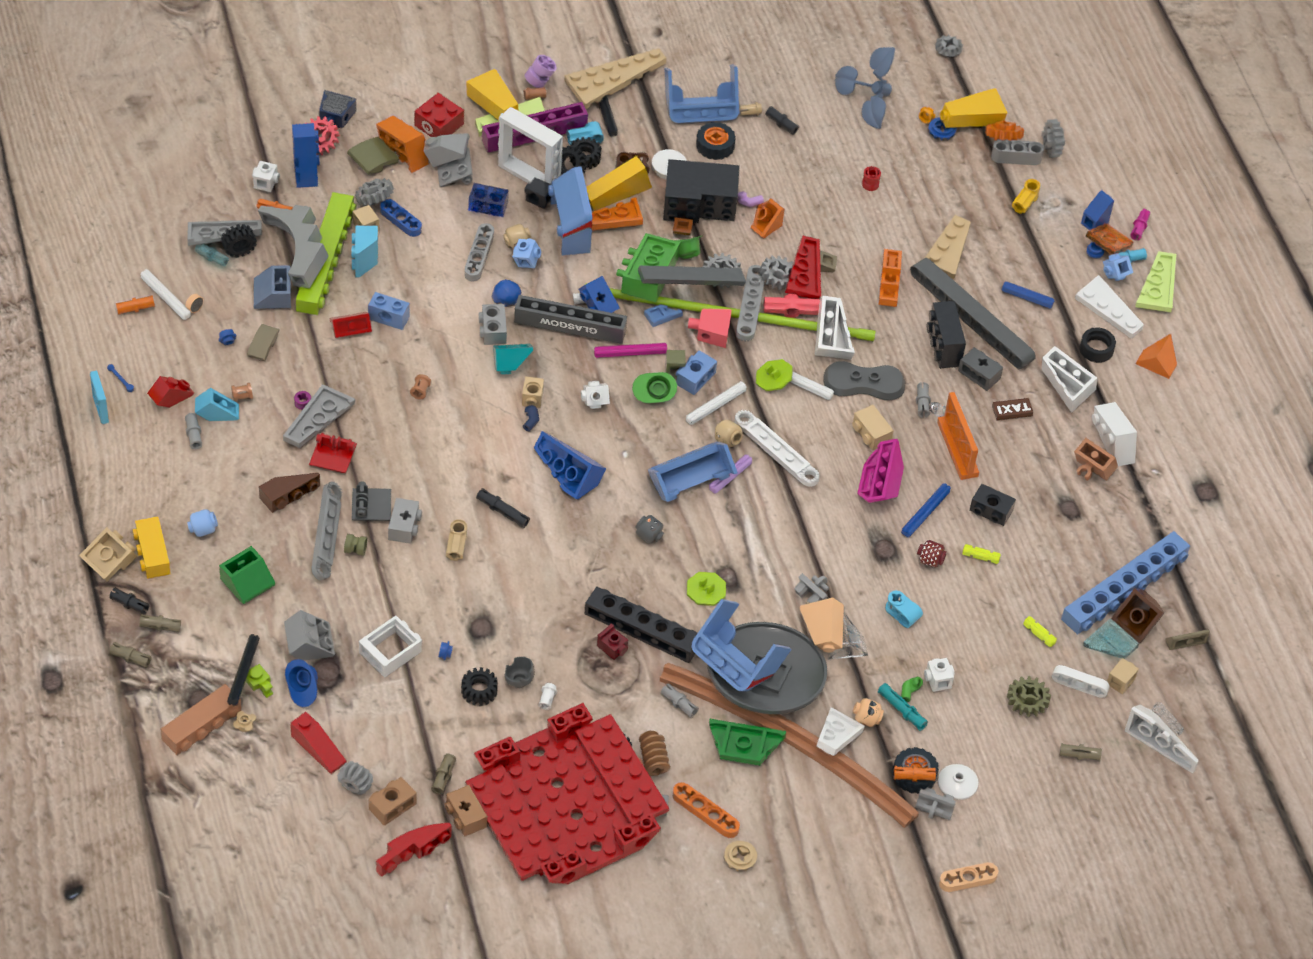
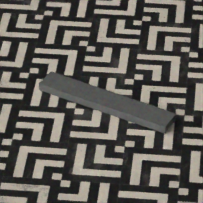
(691, 275)

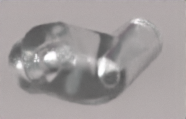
(937, 409)

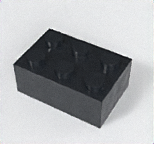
(946, 334)

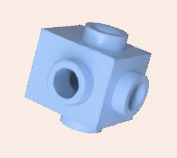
(526, 253)
(1117, 267)

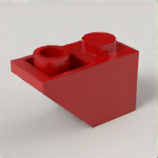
(169, 391)

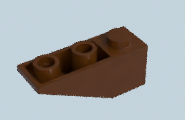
(286, 489)

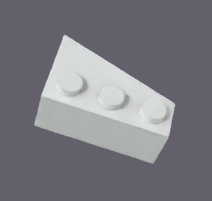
(832, 331)
(1115, 432)

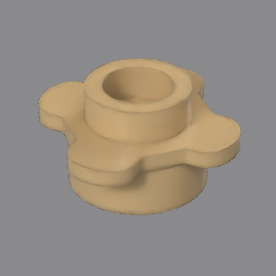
(244, 726)

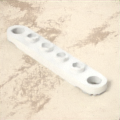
(777, 448)

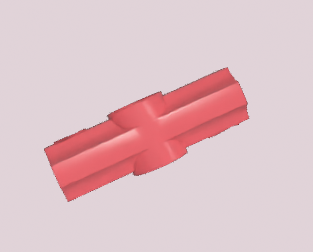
(791, 305)

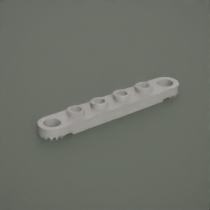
(750, 304)
(326, 531)

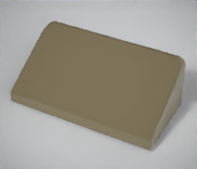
(1187, 640)

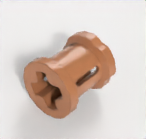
(420, 386)
(247, 388)

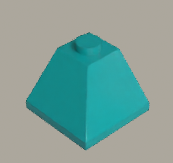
(510, 357)

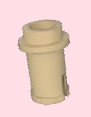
(751, 109)

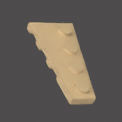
(950, 245)

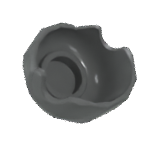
(520, 672)

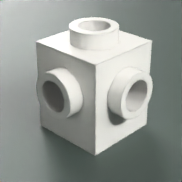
(265, 172)
(601, 397)
(939, 674)

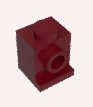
(612, 642)

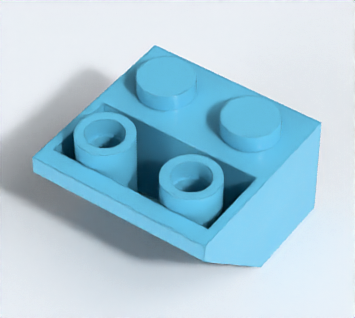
(365, 249)

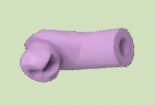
(750, 202)

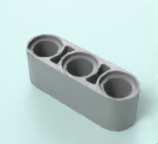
(1017, 152)

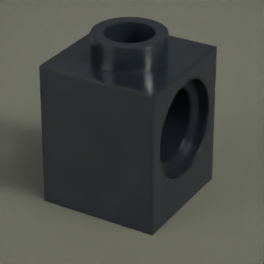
(537, 193)

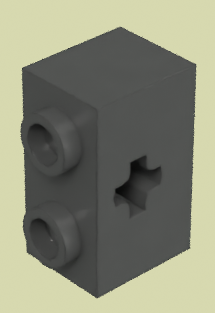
(980, 369)

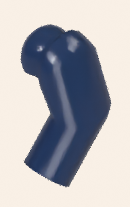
(532, 413)

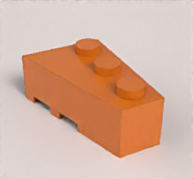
(404, 141)

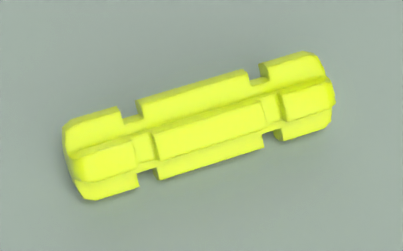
(982, 554)
(1038, 630)

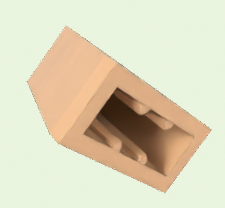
(825, 623)

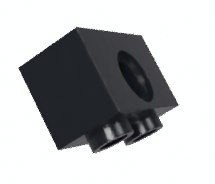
(992, 504)

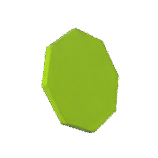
(774, 375)
(706, 588)

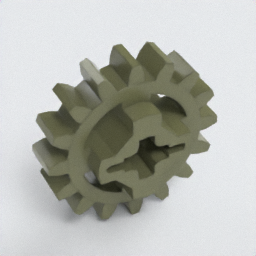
(1028, 696)

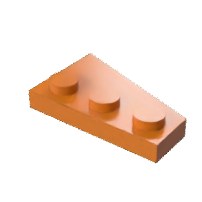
(619, 216)

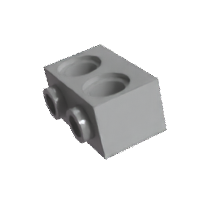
(494, 324)

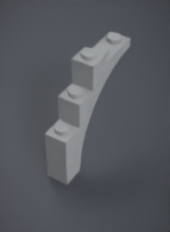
(309, 252)

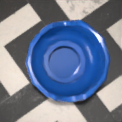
(506, 292)

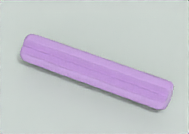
(740, 465)

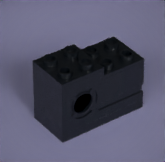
(701, 191)

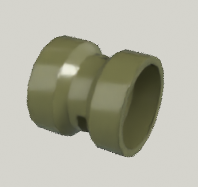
(355, 544)

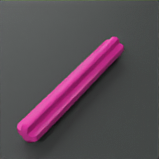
(630, 350)

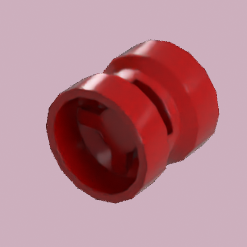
(871, 178)

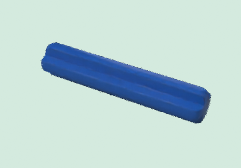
(1027, 294)

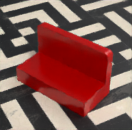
(351, 324)

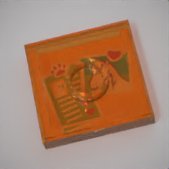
(1109, 239)

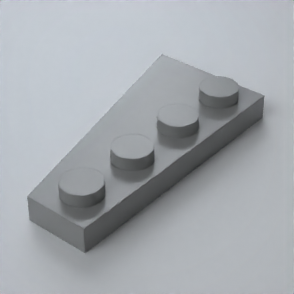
(318, 413)

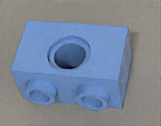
(389, 311)
(696, 372)

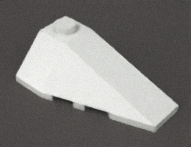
(1152, 731)

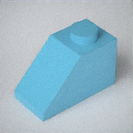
(216, 406)

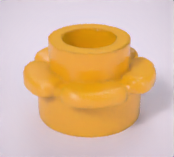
(923, 114)

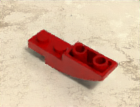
(418, 841)

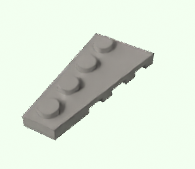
(212, 230)

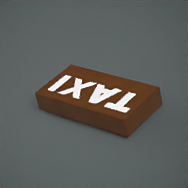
(1012, 409)

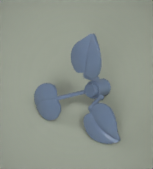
(845, 81)

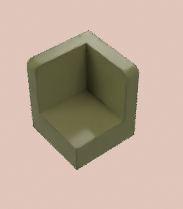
(675, 359)

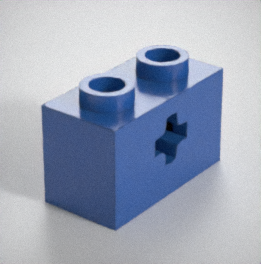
(599, 289)

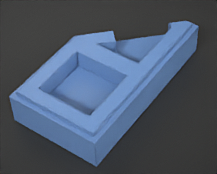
(661, 314)

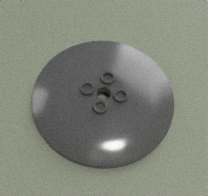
(793, 685)

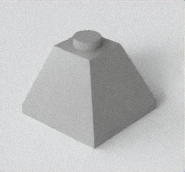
(446, 148)

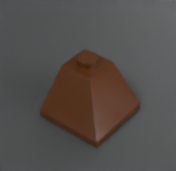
(1138, 614)

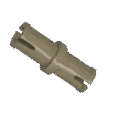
(160, 623)
(130, 654)
(1089, 752)
(443, 774)

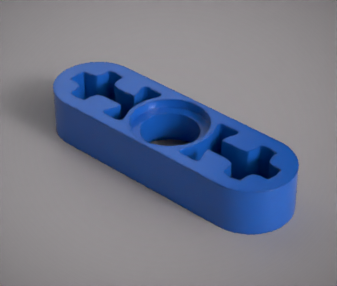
(404, 224)

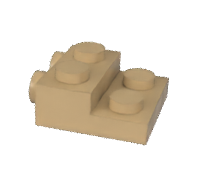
(108, 554)

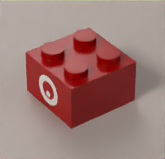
(439, 116)

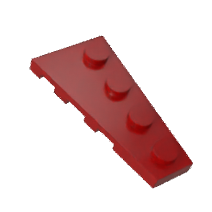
(806, 270)

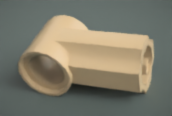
(456, 540)

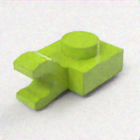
(259, 679)

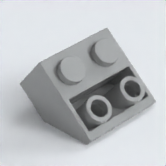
(308, 636)

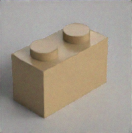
(872, 426)

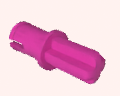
(1140, 224)

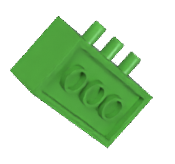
(651, 252)

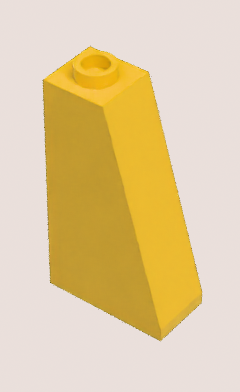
(491, 93)
(974, 110)
(619, 184)

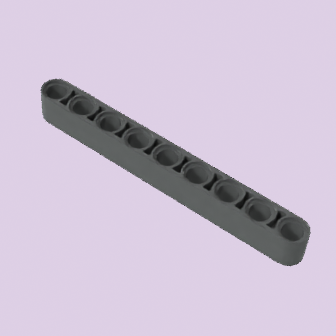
(973, 313)

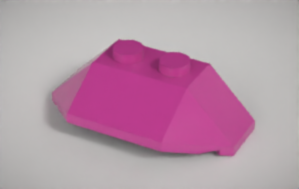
(882, 473)

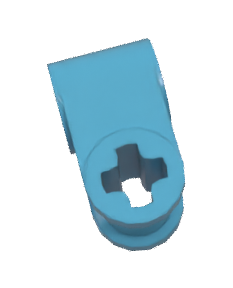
(904, 610)

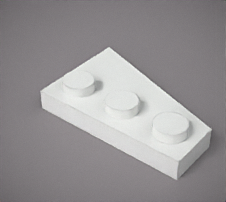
(838, 732)

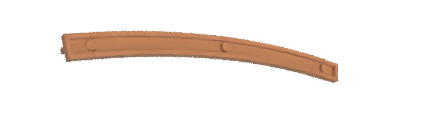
(799, 739)

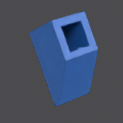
(1098, 211)

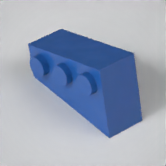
(305, 155)

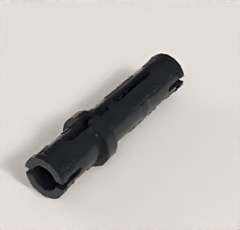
(495, 503)

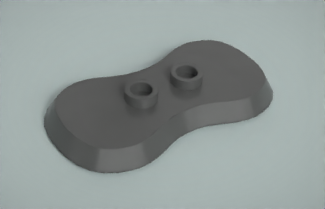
(849, 379)

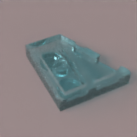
(1111, 640)

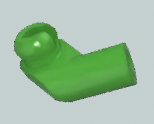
(910, 686)

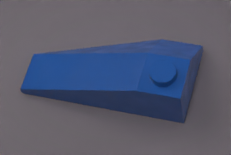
(572, 468)

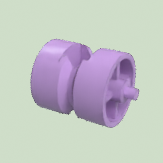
(540, 71)

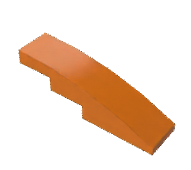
(890, 277)

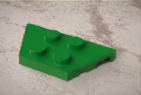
(744, 742)

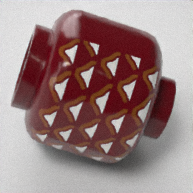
(932, 554)

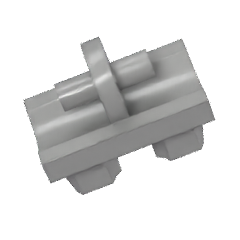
(806, 585)
(935, 804)

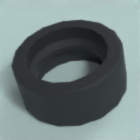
(1097, 355)

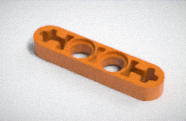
(703, 812)

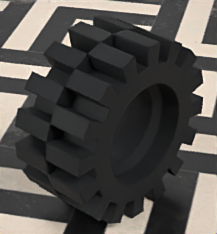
(592, 147)
(577, 154)
(246, 243)
(479, 677)

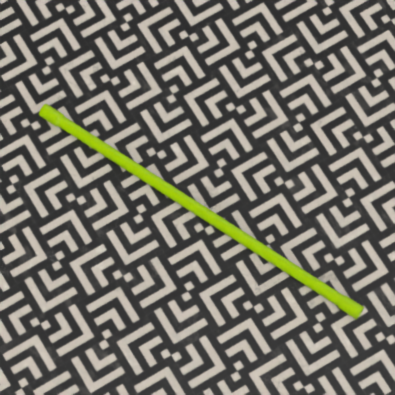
(863, 334)

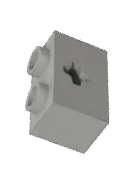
(404, 521)

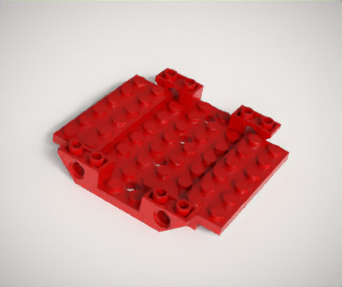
(599, 781)

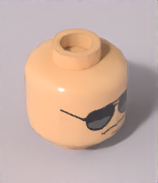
(868, 712)

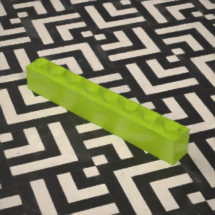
(333, 233)

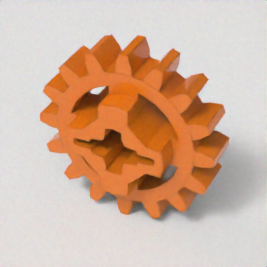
(1005, 131)

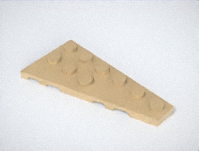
(610, 77)

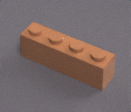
(199, 720)

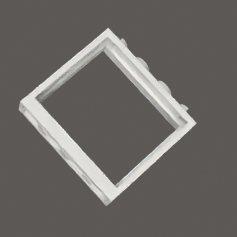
(553, 142)

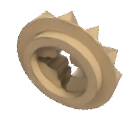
(746, 850)

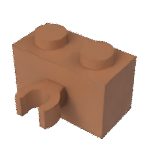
(1094, 460)

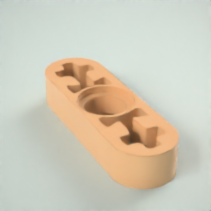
(961, 883)

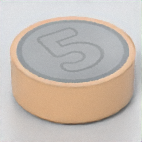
(194, 303)

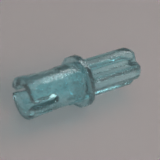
(211, 254)

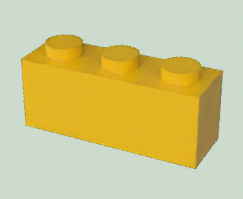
(151, 547)

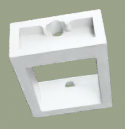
(377, 659)

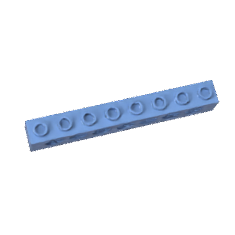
(1116, 588)

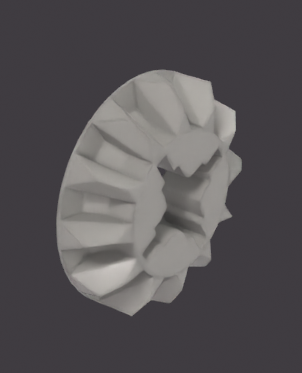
(952, 50)

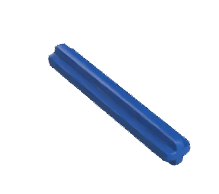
(926, 510)

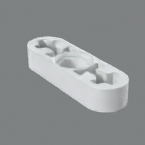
(1069, 677)

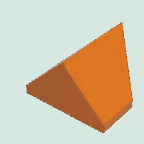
(768, 218)
(1159, 357)

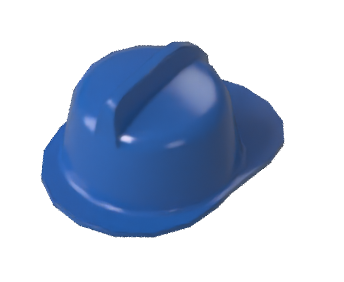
(301, 682)

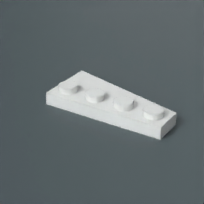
(1107, 305)

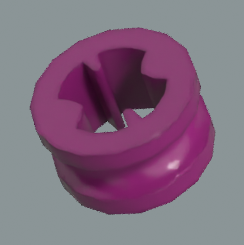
(299, 396)

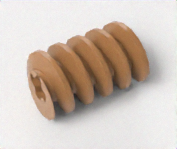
(654, 753)

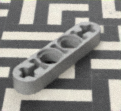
(479, 252)

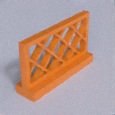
(959, 439)

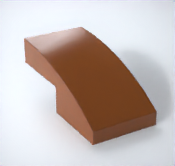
(682, 226)

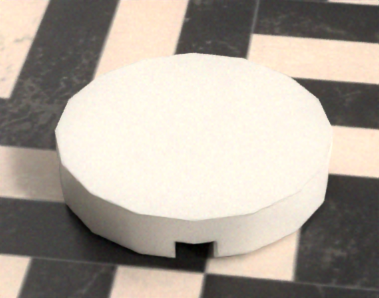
(660, 161)

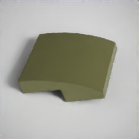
(373, 155)

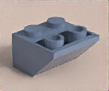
(273, 288)

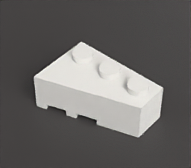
(1068, 378)

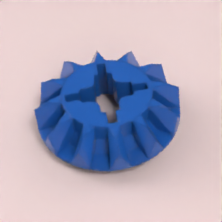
(934, 129)

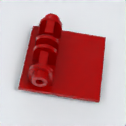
(333, 453)

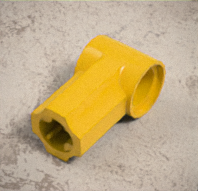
(1027, 196)

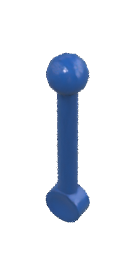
(129, 387)

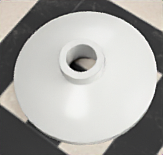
(952, 786)

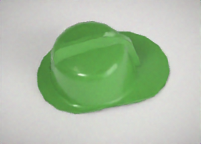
(689, 247)
(654, 387)

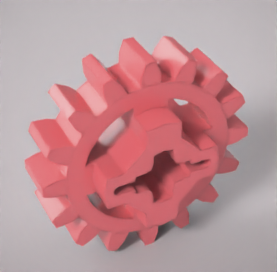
(328, 131)

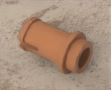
(534, 93)

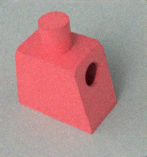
(712, 326)

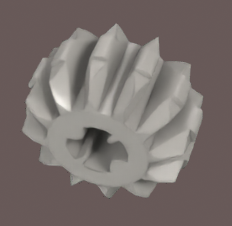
(355, 777)

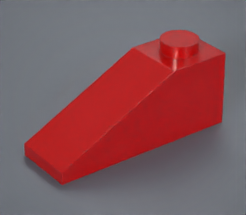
(316, 742)

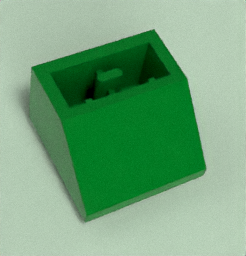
(246, 575)

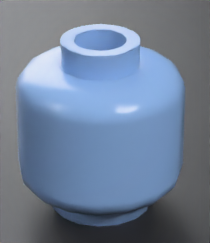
(202, 523)

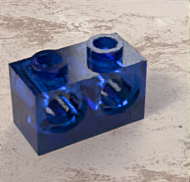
(488, 200)

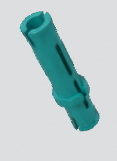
(909, 712)

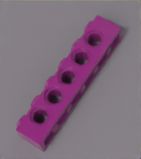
(556, 119)

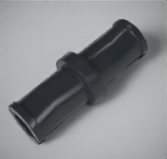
(782, 120)
(129, 601)

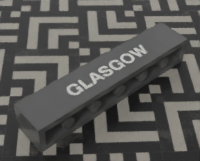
(570, 319)

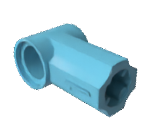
(591, 130)

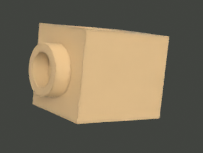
(365, 217)
(532, 391)
(1122, 676)

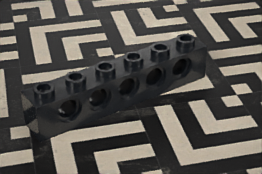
(630, 617)

